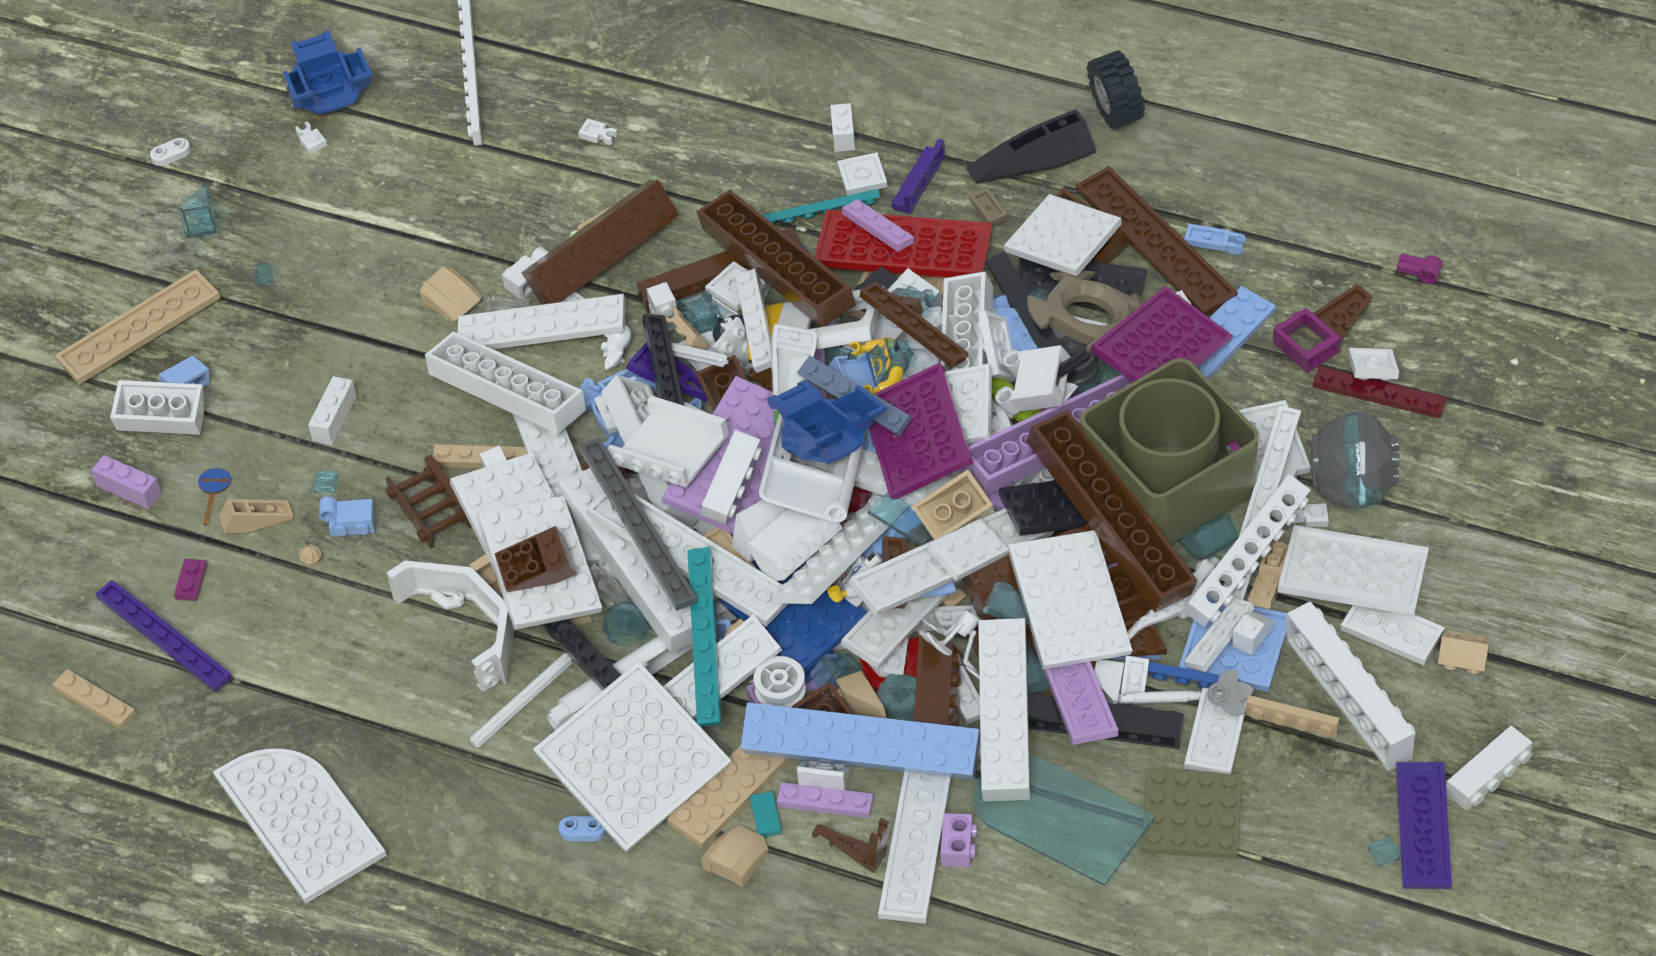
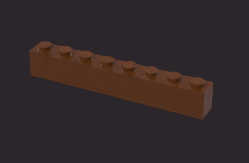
(695, 276)

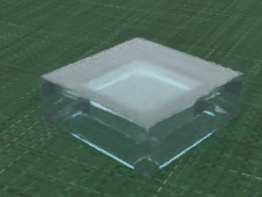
(325, 482)
(1384, 852)

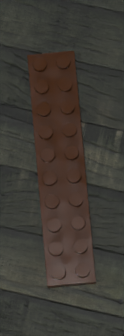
(1157, 241)

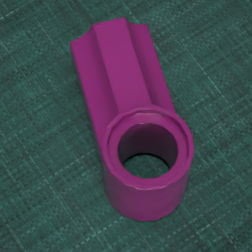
(1426, 269)

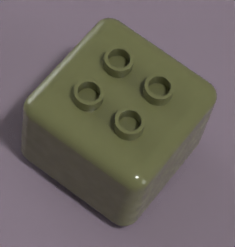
(1170, 446)

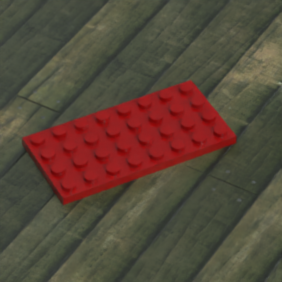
(938, 249)

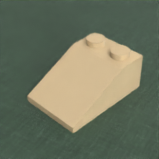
(953, 506)

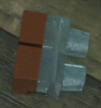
(915, 299)

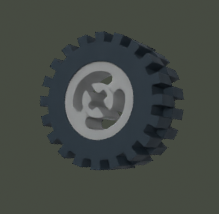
(1115, 89)

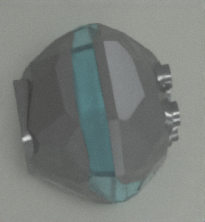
(1354, 461)

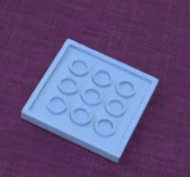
(1253, 670)

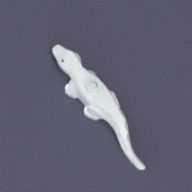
(1202, 571)

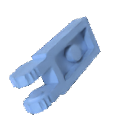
(1215, 239)

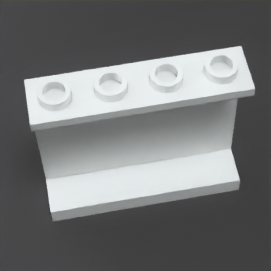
(672, 442)

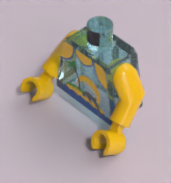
(885, 359)

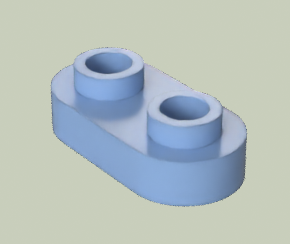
(581, 830)

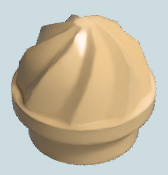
(310, 555)

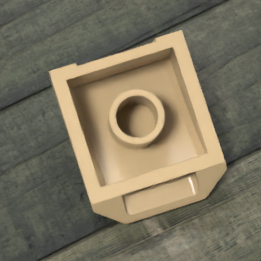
(449, 293)
(735, 855)

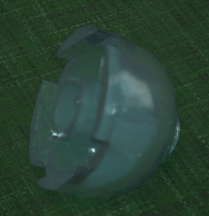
(624, 624)

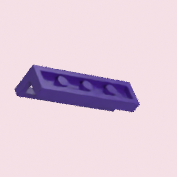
(919, 178)

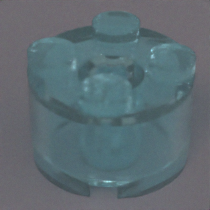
(699, 311)
(898, 696)

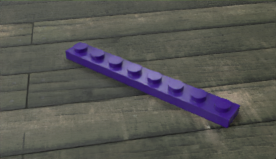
(164, 636)

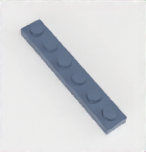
(839, 385)

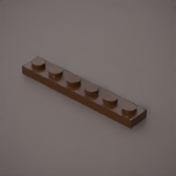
(913, 324)

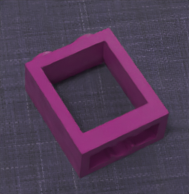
(1315, 356)

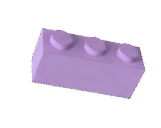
(126, 482)

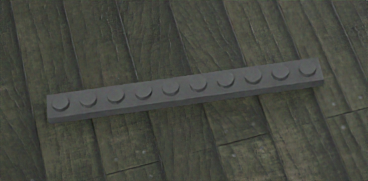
(638, 524)

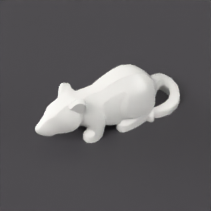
(615, 347)

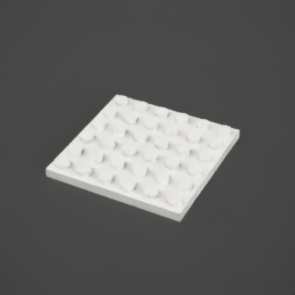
(632, 756)

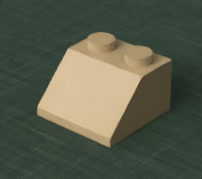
(1464, 651)

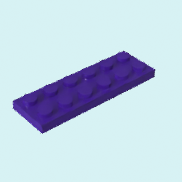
(1423, 825)

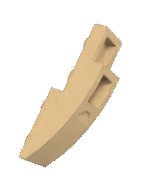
(1266, 584)

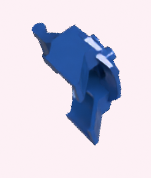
(325, 77)
(824, 427)

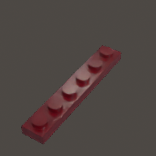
(1380, 392)

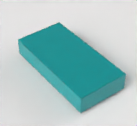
(765, 814)

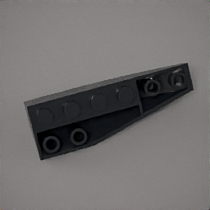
(1036, 149)

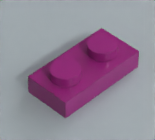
(190, 579)

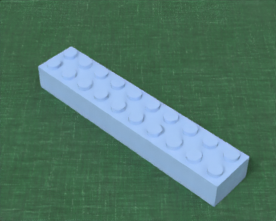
(861, 741)

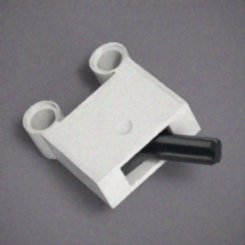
(1039, 376)

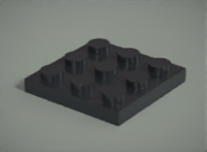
(1040, 508)

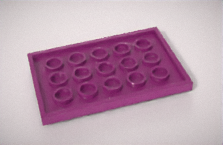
(1159, 332)
(931, 442)

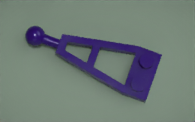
(641, 366)

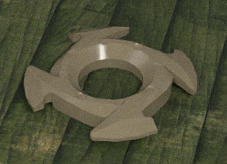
(1081, 289)

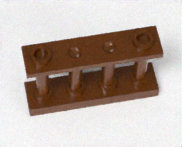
(441, 485)

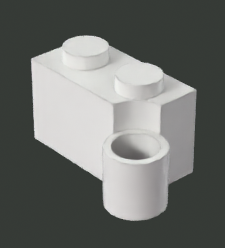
(513, 278)

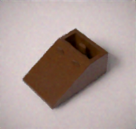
(536, 561)

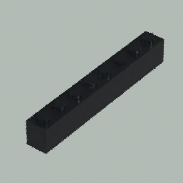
(1134, 724)

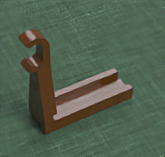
(866, 854)

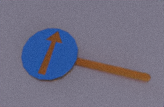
(213, 482)

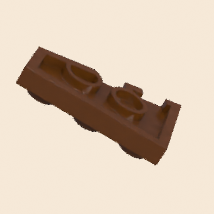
(1344, 310)

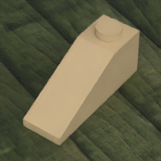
(251, 514)
(860, 695)

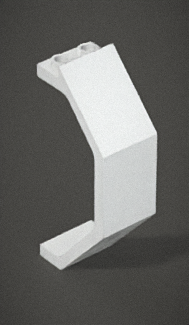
(425, 578)

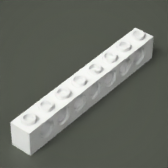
(1289, 490)

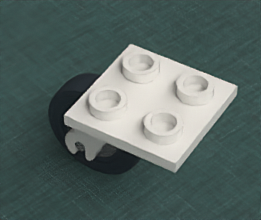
(732, 338)

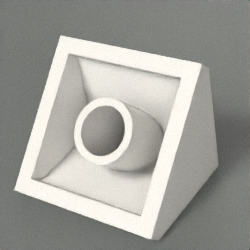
(823, 774)

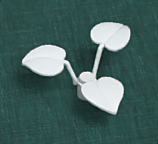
(964, 626)

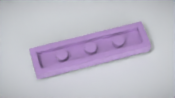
(878, 225)
(825, 800)

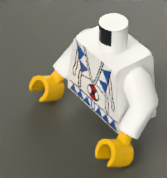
(842, 586)

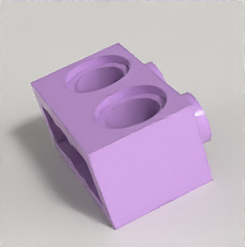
(957, 840)

